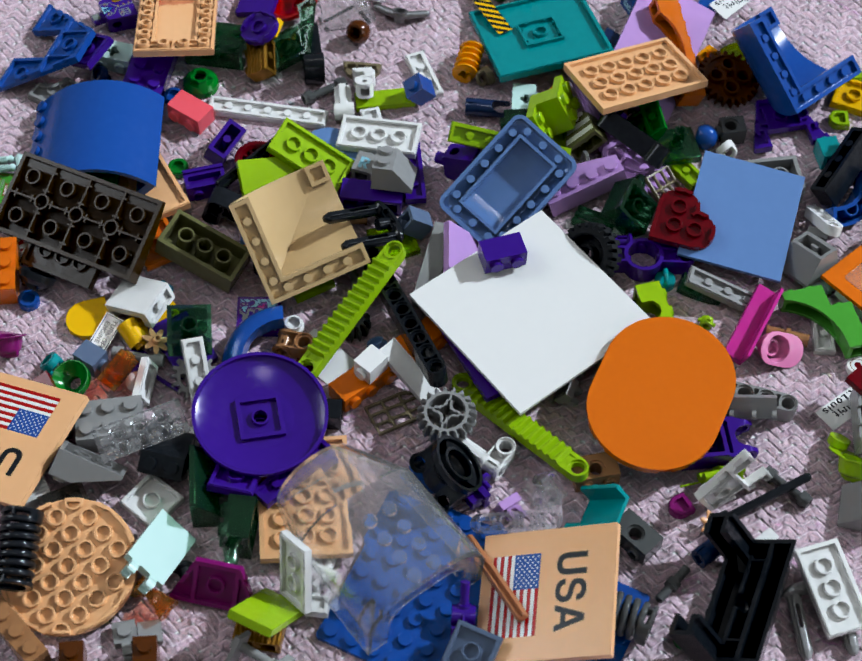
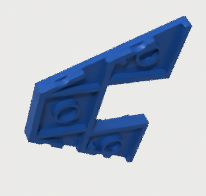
(68, 48)

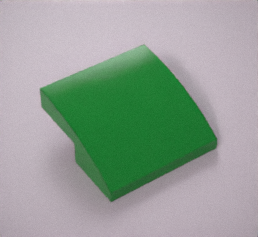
(650, 120)

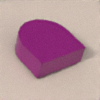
(680, 506)

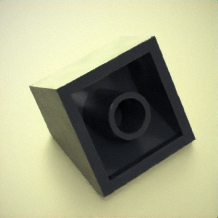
(168, 458)

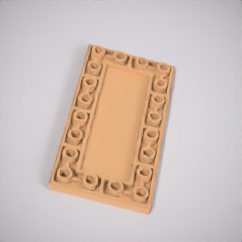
(175, 28)

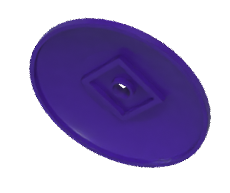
(253, 386)

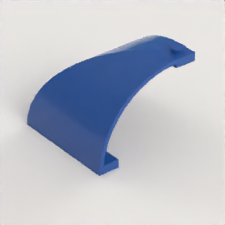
(782, 71)

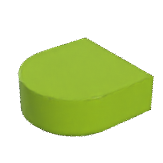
(839, 120)

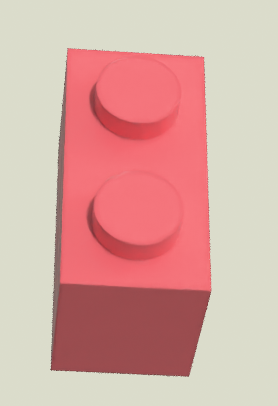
(190, 112)

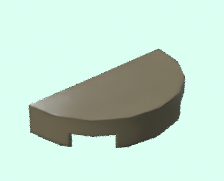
(348, 65)

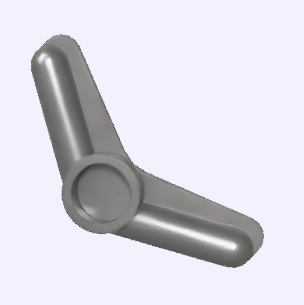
(401, 14)

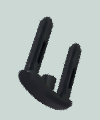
(384, 220)

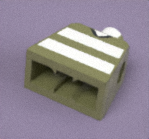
(585, 135)

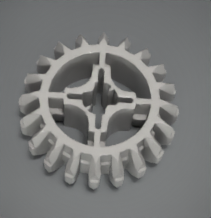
(447, 399)

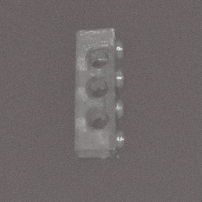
(140, 430)

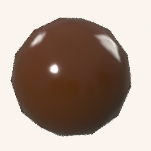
(358, 31)

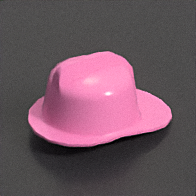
(780, 349)

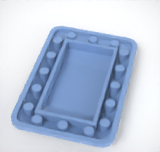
(508, 180)

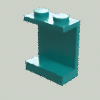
(604, 506)

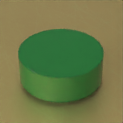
(176, 167)

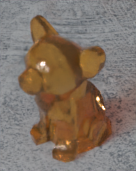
(158, 600)

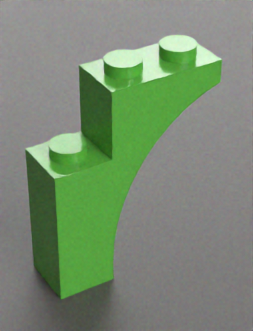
(837, 319)

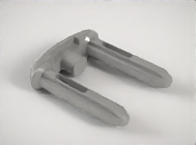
(793, 595)

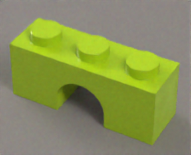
(653, 299)

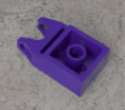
(726, 445)

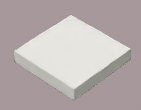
(149, 498)

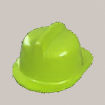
(848, 465)

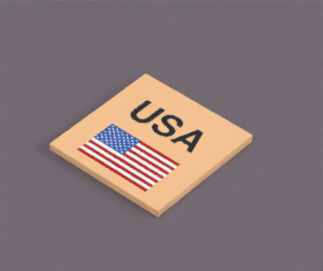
(32, 429)
(566, 587)

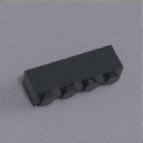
(840, 170)

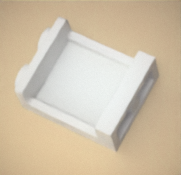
(144, 300)

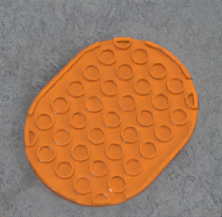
(661, 394)

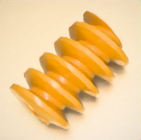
(468, 61)

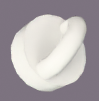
(726, 147)

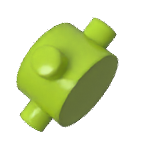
(706, 322)

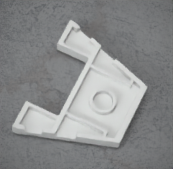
(727, 482)

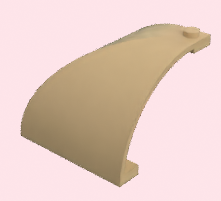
(288, 236)

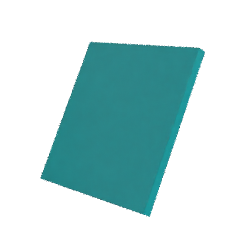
(541, 36)

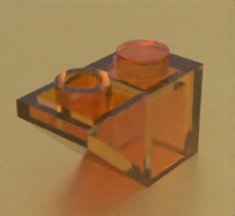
(118, 369)

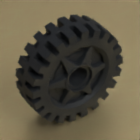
(601, 243)

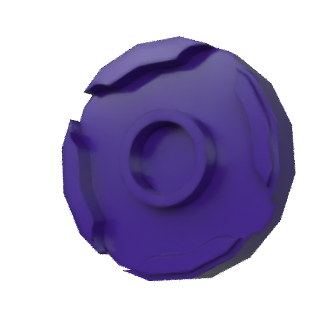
(259, 28)

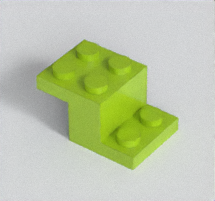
(554, 109)

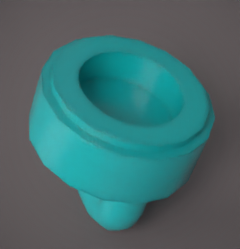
(666, 279)
(50, 362)

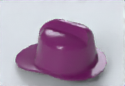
(10, 344)

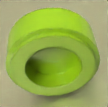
(838, 441)

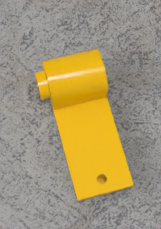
(134, 329)

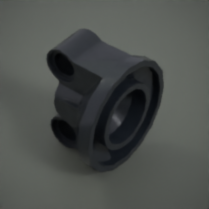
(448, 470)

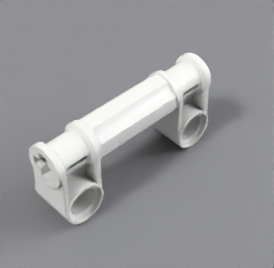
(493, 461)

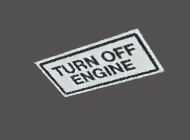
(106, 331)

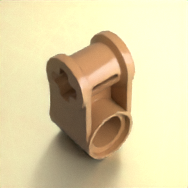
(291, 343)

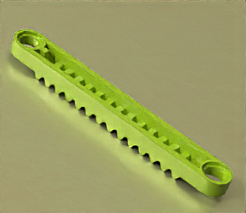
(352, 307)
(526, 431)

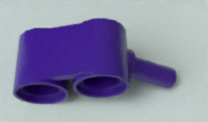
(463, 609)

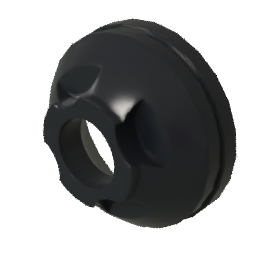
(35, 278)

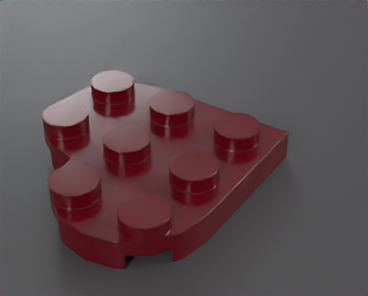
(681, 222)

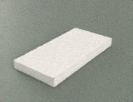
(368, 133)
(831, 587)

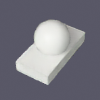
(143, 380)

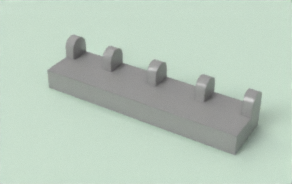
(753, 407)

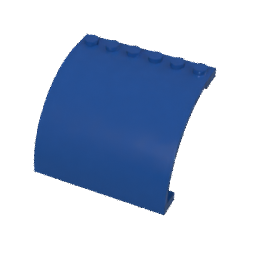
(102, 129)

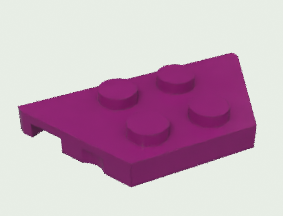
(213, 584)

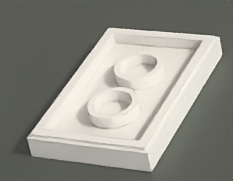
(295, 571)

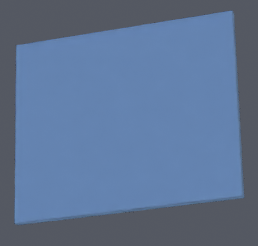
(751, 213)

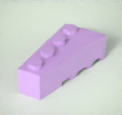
(588, 182)

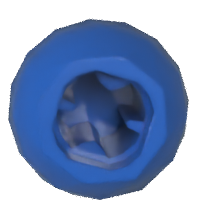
(706, 136)

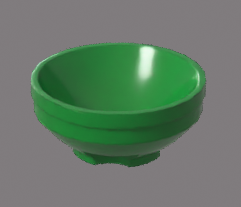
(201, 88)
(71, 370)

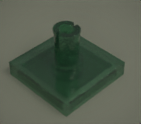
(682, 145)

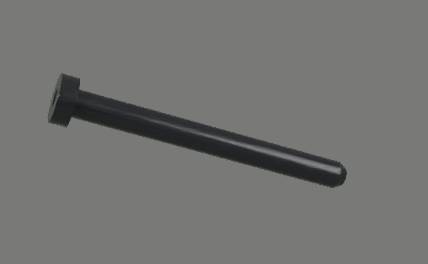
(767, 497)

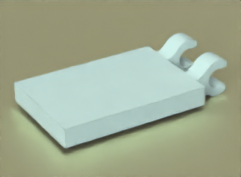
(157, 551)

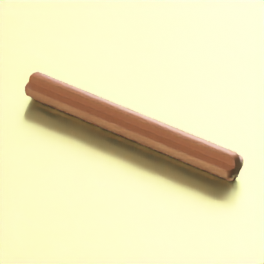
(500, 585)

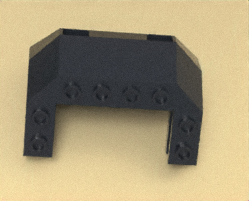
(744, 597)

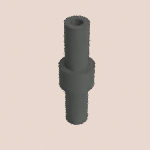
(672, 584)

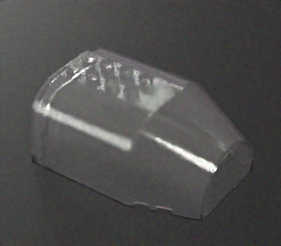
(371, 537)

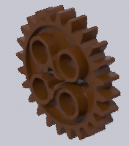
(728, 79)

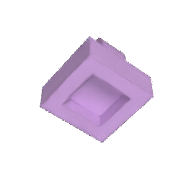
(508, 504)

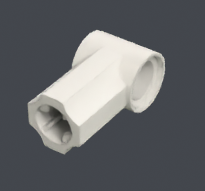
(343, 101)

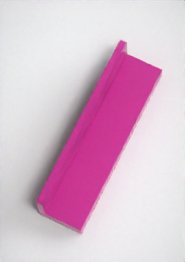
(752, 323)

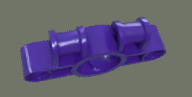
(664, 256)

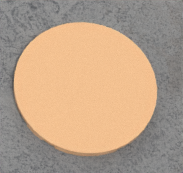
(76, 569)

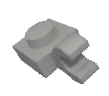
(122, 636)

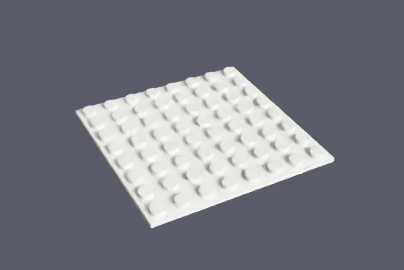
(534, 322)

